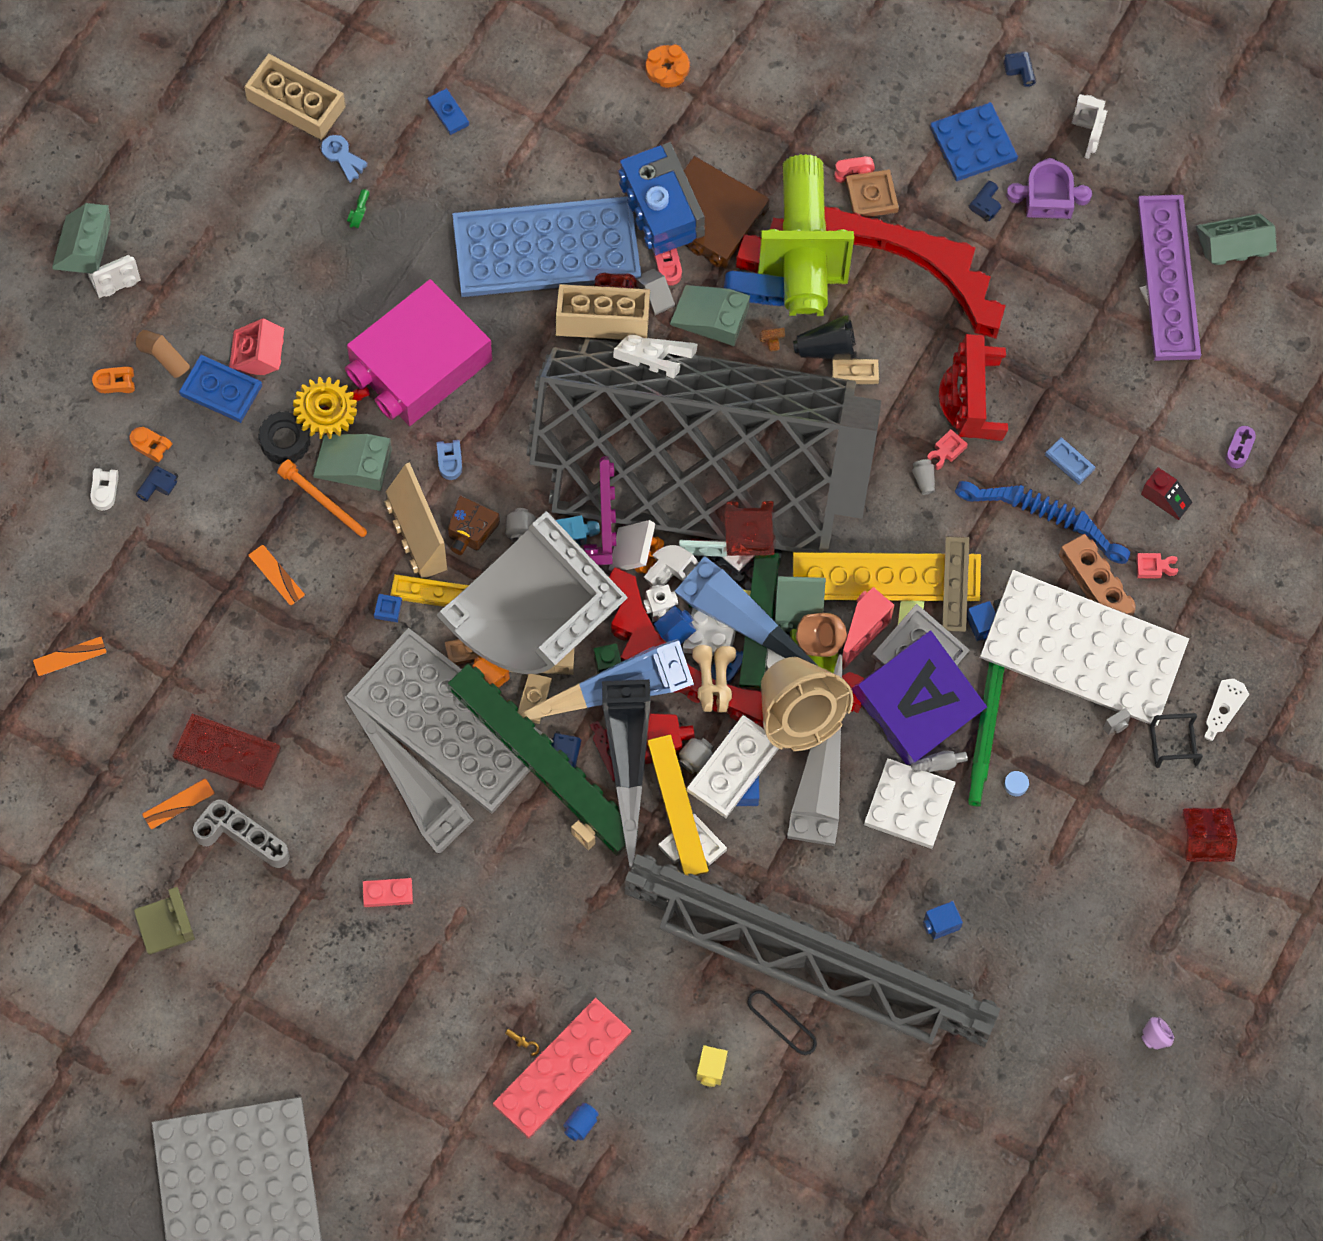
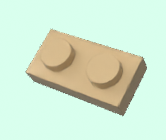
(862, 371)

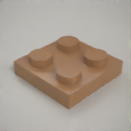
(872, 193)

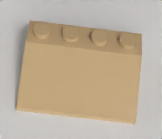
(416, 524)

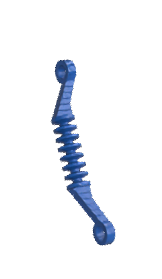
(1081, 522)

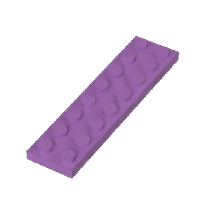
(1169, 278)

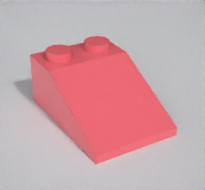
(869, 620)

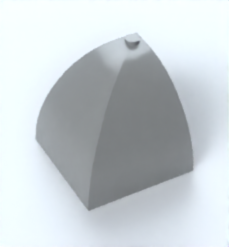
(533, 601)

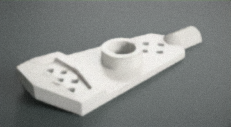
(1226, 699)

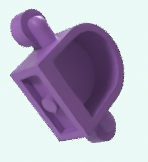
(1050, 191)

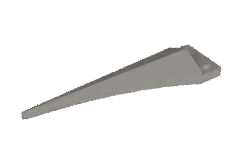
(817, 800)
(430, 803)

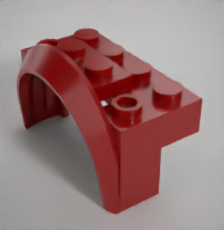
(970, 364)

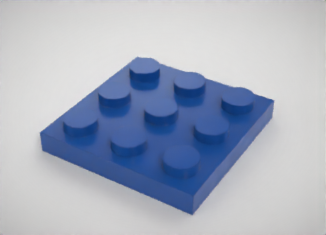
(973, 141)

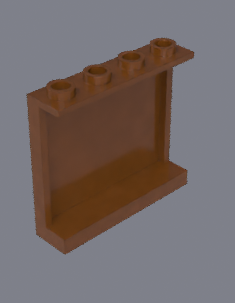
(728, 211)

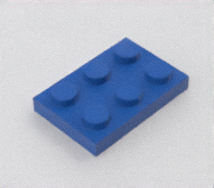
(220, 388)

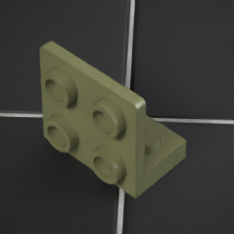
(164, 923)

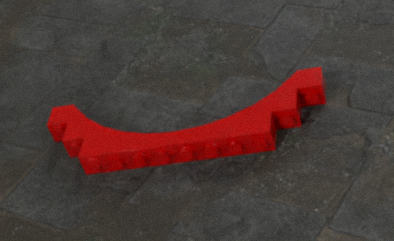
(938, 255)
(634, 625)

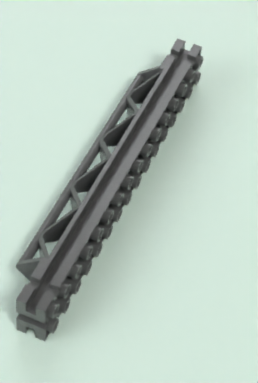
(809, 949)

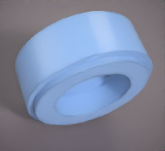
(657, 198)
(1016, 783)

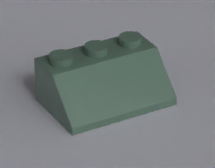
(1237, 238)
(83, 239)

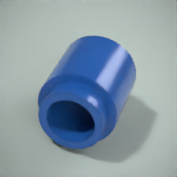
(580, 1122)

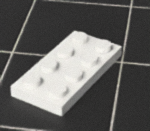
(733, 767)

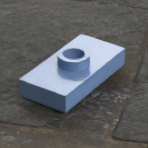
(1070, 461)

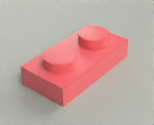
(387, 892)

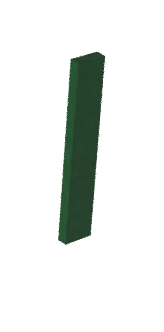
(763, 593)

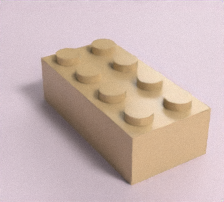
(295, 96)
(602, 312)

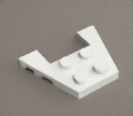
(651, 352)

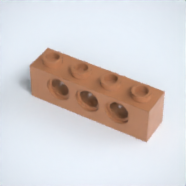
(1081, 549)

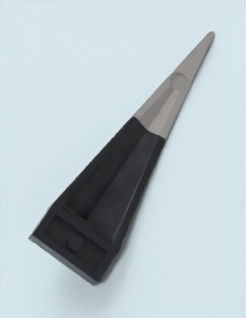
(627, 725)

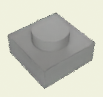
(1117, 722)

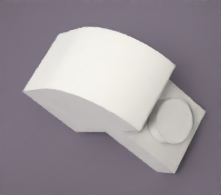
(670, 561)

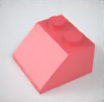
(257, 348)

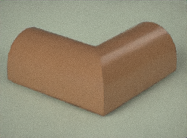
(163, 351)

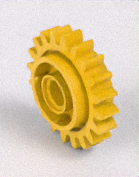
(324, 421)

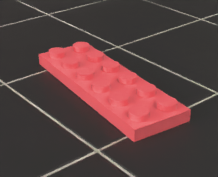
(562, 1068)

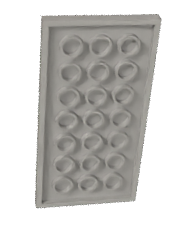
(412, 702)

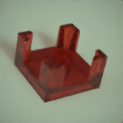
(750, 529)

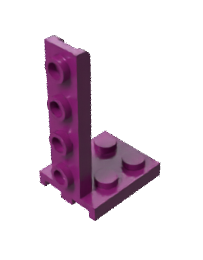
(603, 554)

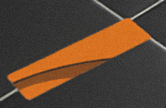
(276, 575)
(69, 656)
(178, 803)

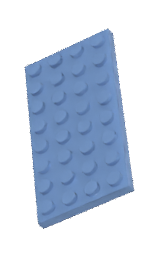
(544, 245)

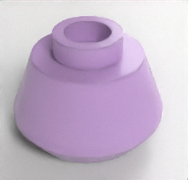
(1157, 1034)

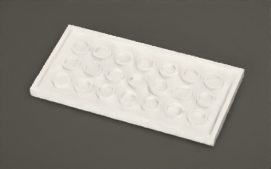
(1084, 647)

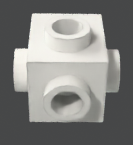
(659, 601)

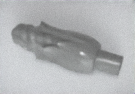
(940, 761)

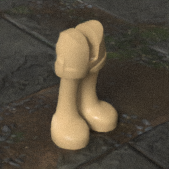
(722, 657)

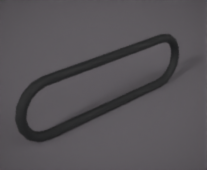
(789, 1015)

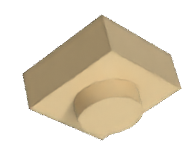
(584, 834)

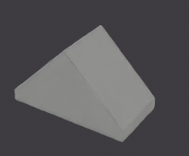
(659, 291)

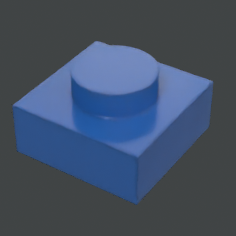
(388, 608)

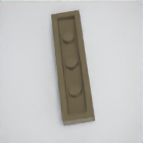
(955, 583)

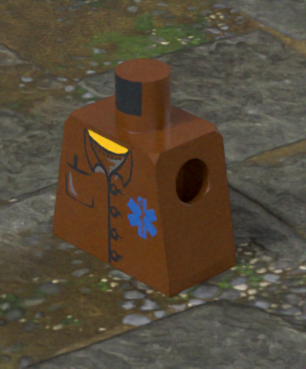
(471, 525)

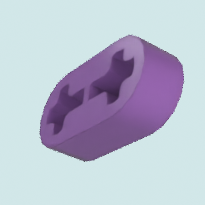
(1244, 448)

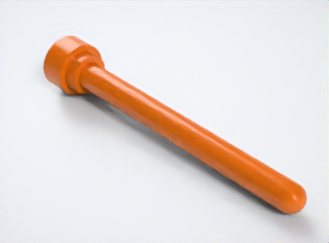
(289, 471)

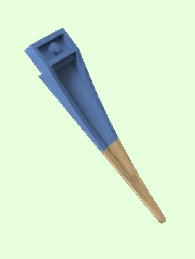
(661, 664)

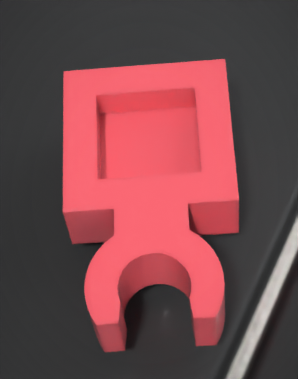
(948, 447)
(1151, 566)

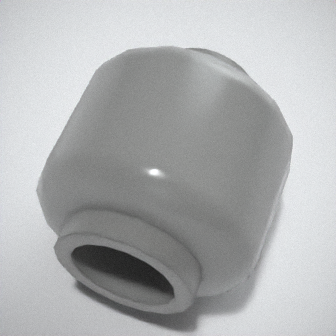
(518, 523)
(695, 754)

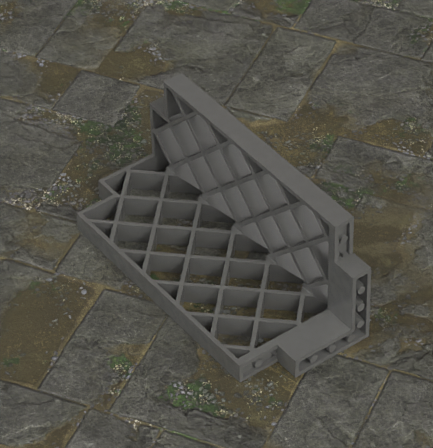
(749, 399)

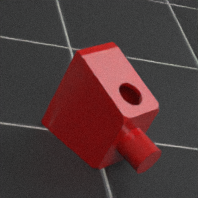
(664, 725)

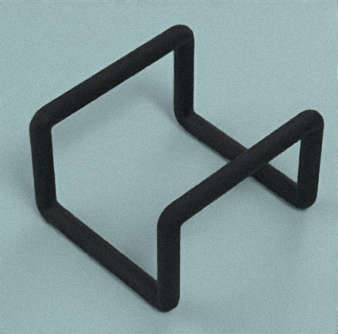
(1197, 757)

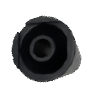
(828, 341)

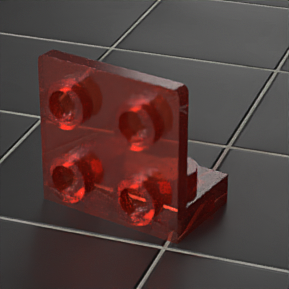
(1210, 835)

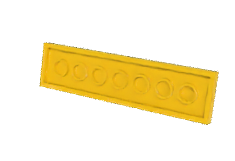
(892, 574)

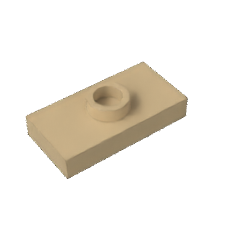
(535, 692)

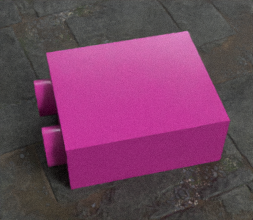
(418, 354)

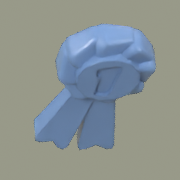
(336, 149)

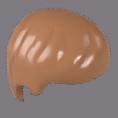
(821, 634)

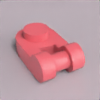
(853, 167)
(671, 269)

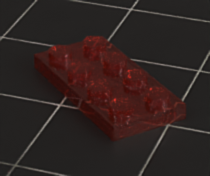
(226, 752)

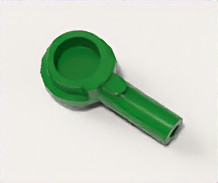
(356, 215)

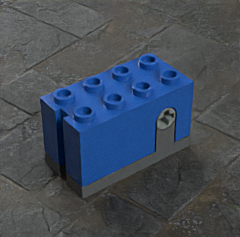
(682, 217)

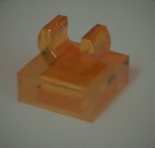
(773, 337)

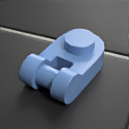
(450, 465)

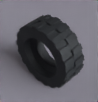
(278, 454)

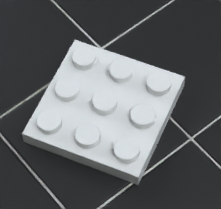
(909, 803)

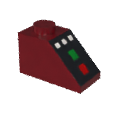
(1166, 493)

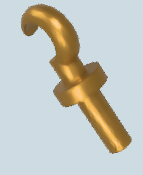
(521, 1041)

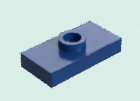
(448, 111)

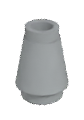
(924, 475)

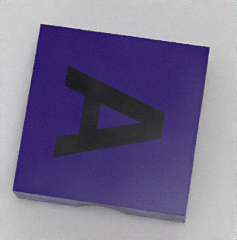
(919, 698)

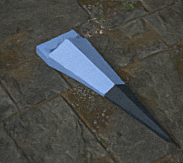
(721, 598)

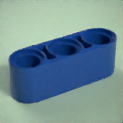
(760, 287)

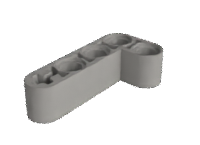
(244, 837)

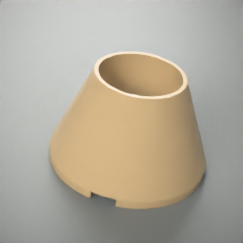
(802, 704)

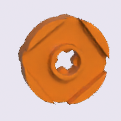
(667, 54)

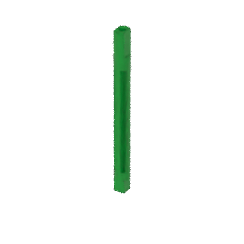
(986, 733)

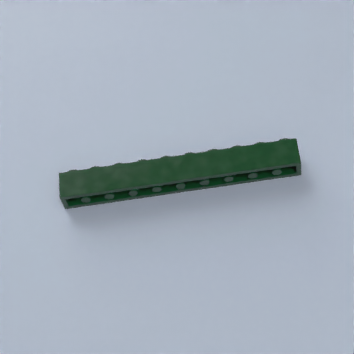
(539, 756)

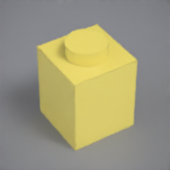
(711, 1066)

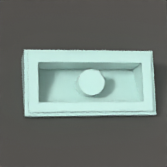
(704, 547)

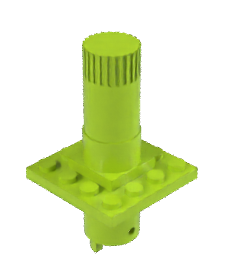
(804, 249)

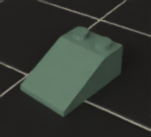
(712, 312)
(354, 460)
(797, 598)

